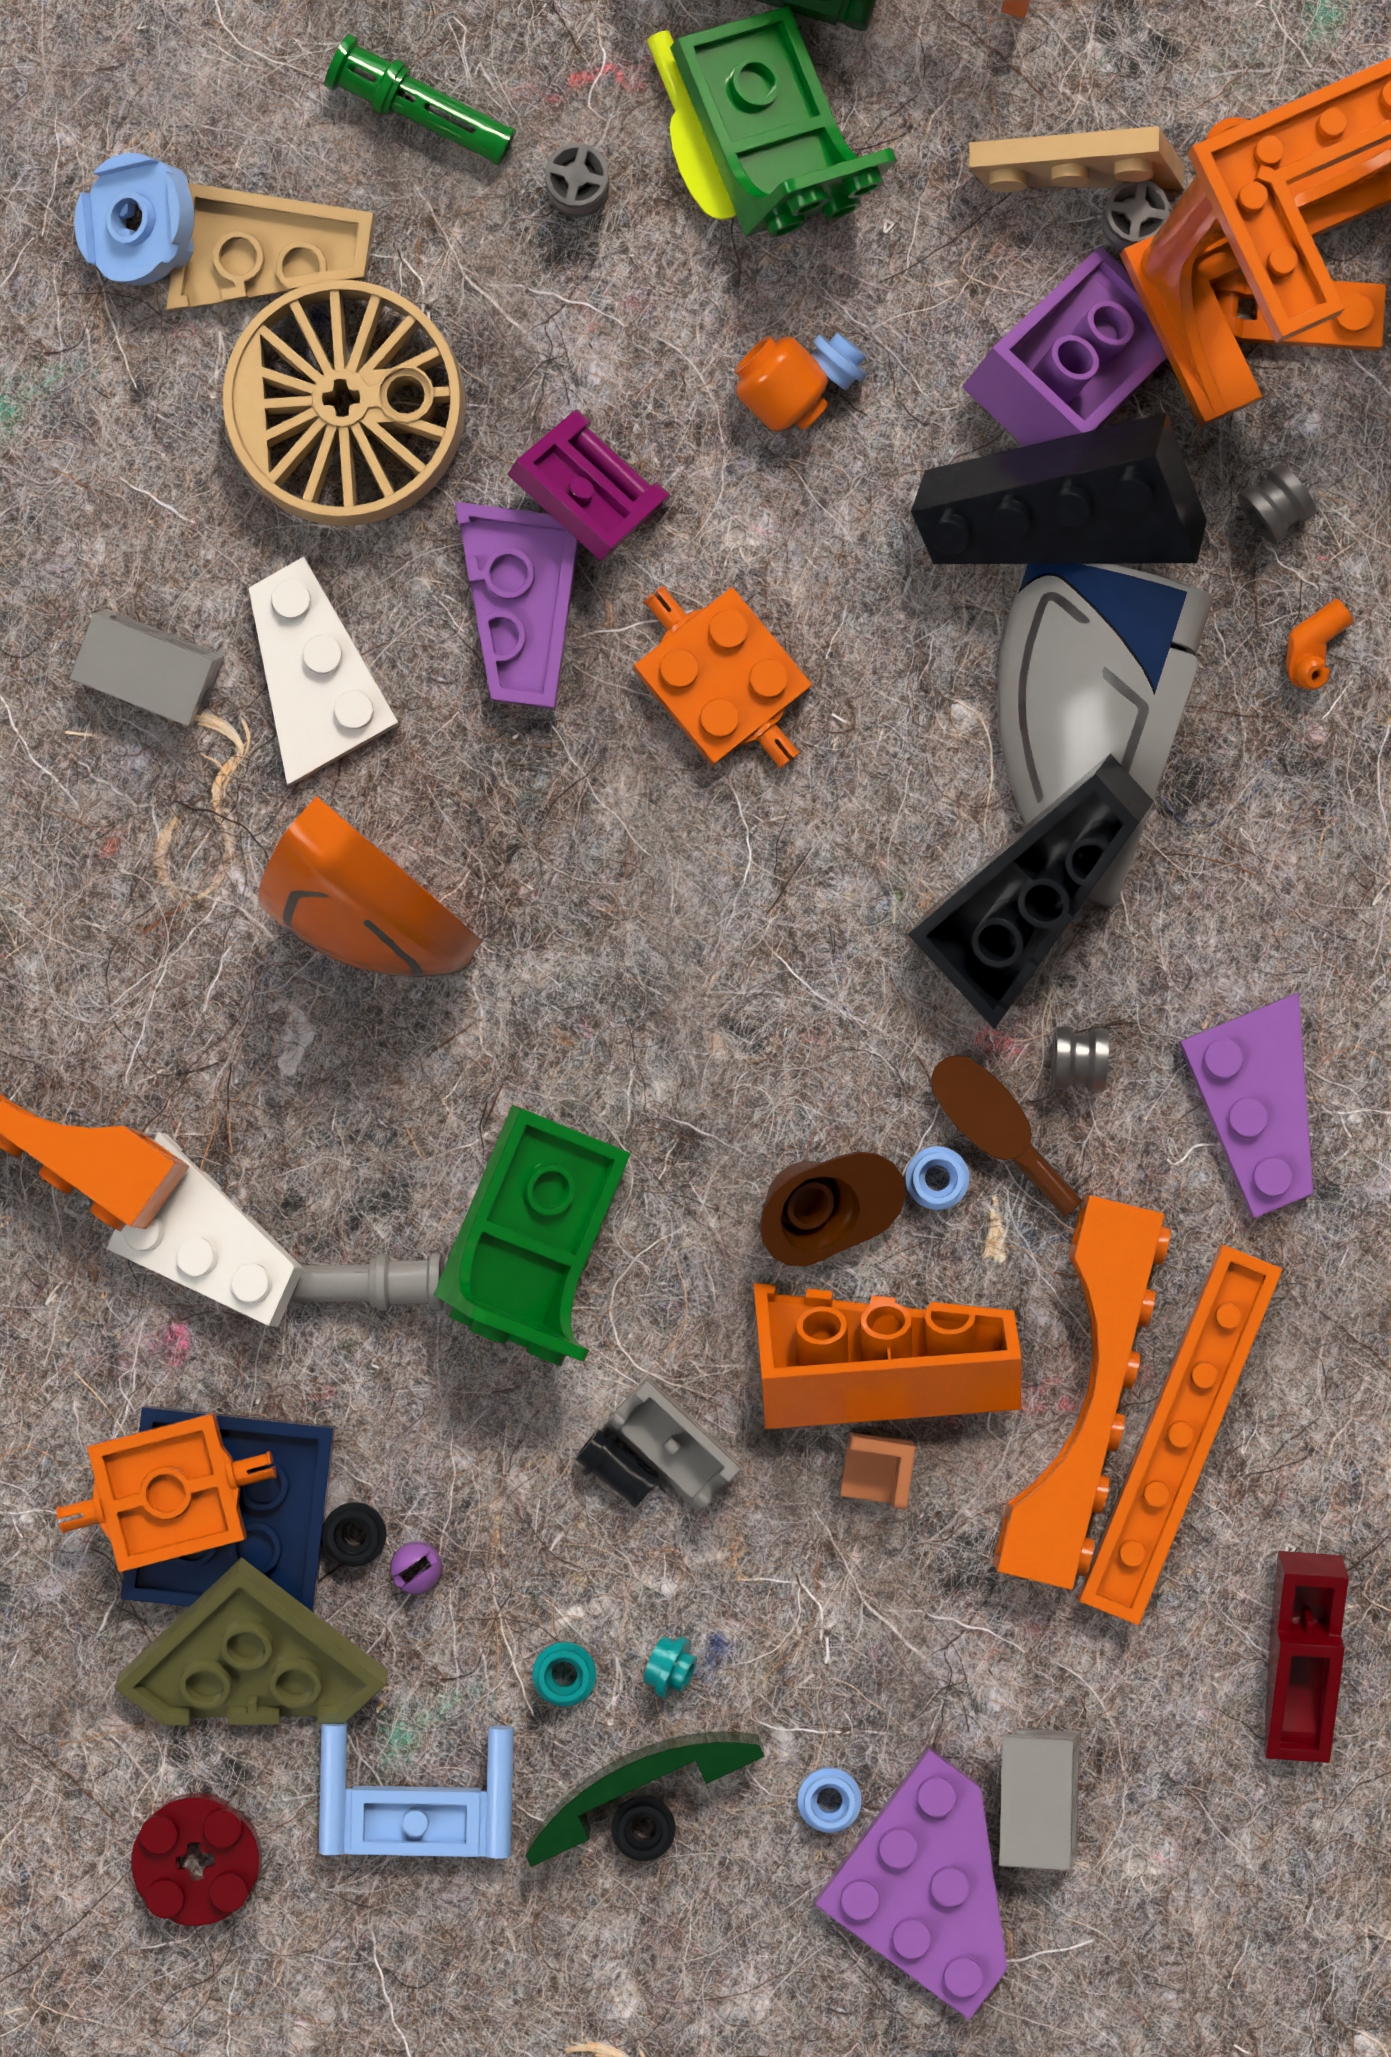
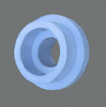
(839, 359)
(956, 1185)
(829, 1819)

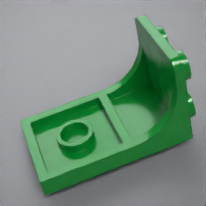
(772, 125)
(531, 1235)

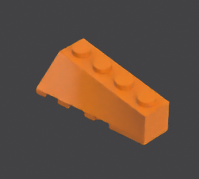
(881, 1360)

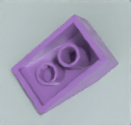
(1070, 357)

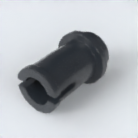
(616, 1467)

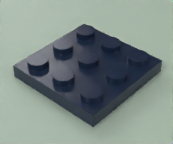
(279, 1514)

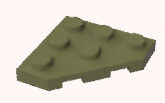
(250, 1658)

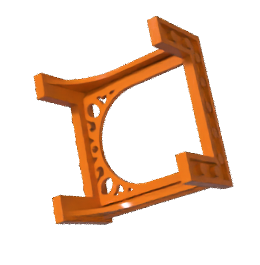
(1256, 210)

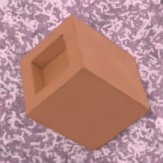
(878, 1468)

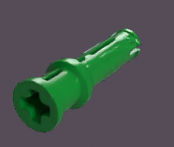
(490, 137)

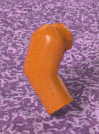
(1309, 645)

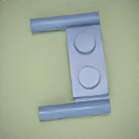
(415, 1818)

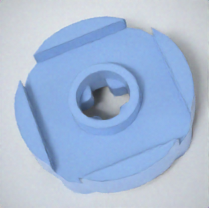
(165, 227)

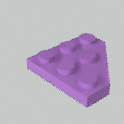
(926, 1886)

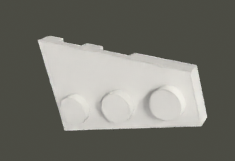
(314, 674)
(212, 1247)

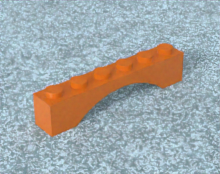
(111, 1165)
(1049, 1519)

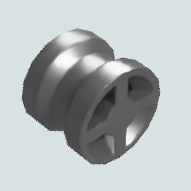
(578, 166)
(1138, 203)
(1277, 503)
(1079, 1059)

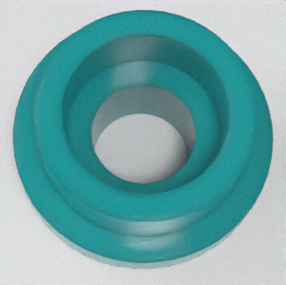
(670, 1666)
(558, 1693)

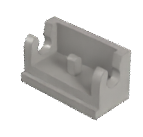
(146, 666)
(673, 1444)
(1039, 1799)

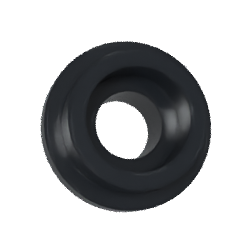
(343, 1551)
(649, 1847)

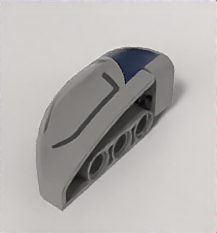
(1092, 670)

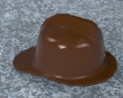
(829, 1206)

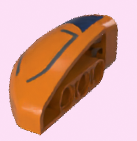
(357, 903)

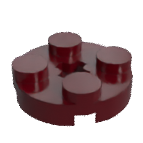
(172, 1889)

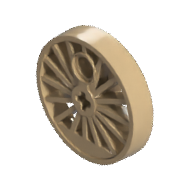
(248, 408)

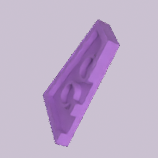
(522, 598)
(1257, 1101)

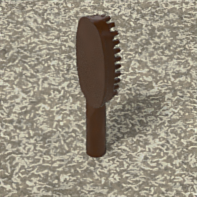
(996, 1124)

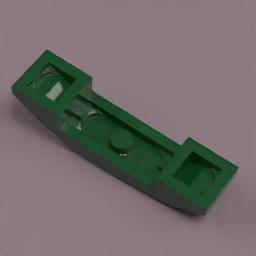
(714, 1754)

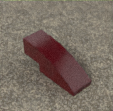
(1305, 1656)

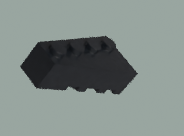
(1067, 501)
(1020, 900)

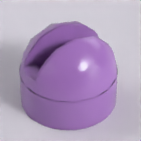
(407, 1556)

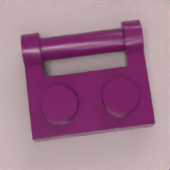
(587, 486)

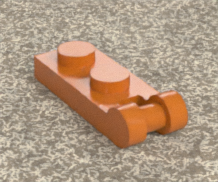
(1355, 328)

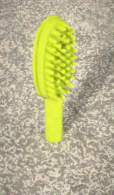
(687, 137)

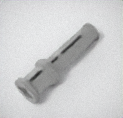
(380, 1282)

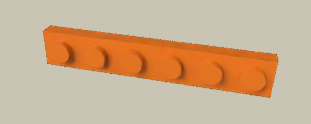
(1179, 1434)

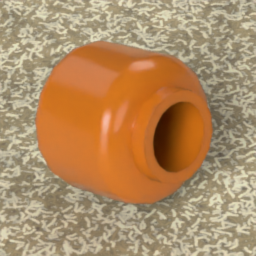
(781, 384)

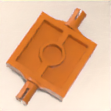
(722, 676)
(166, 1492)

